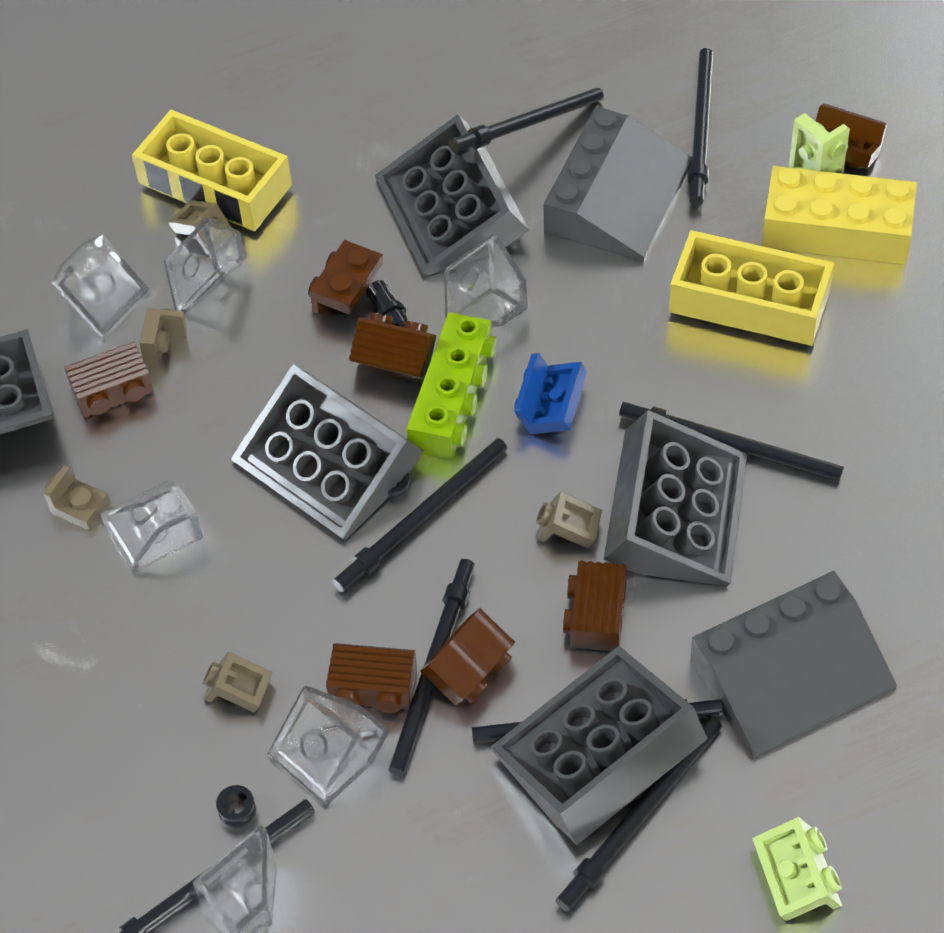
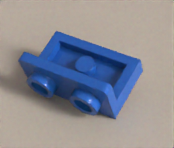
(549, 395)

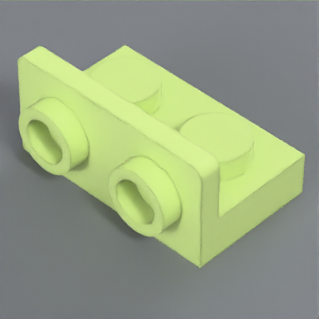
(816, 148)
(797, 868)

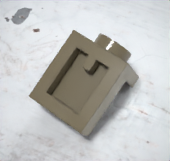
(193, 214)
(156, 331)
(74, 499)
(569, 519)
(237, 681)

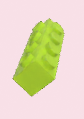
(451, 385)

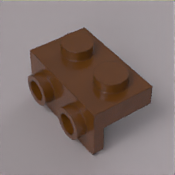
(864, 134)
(344, 277)

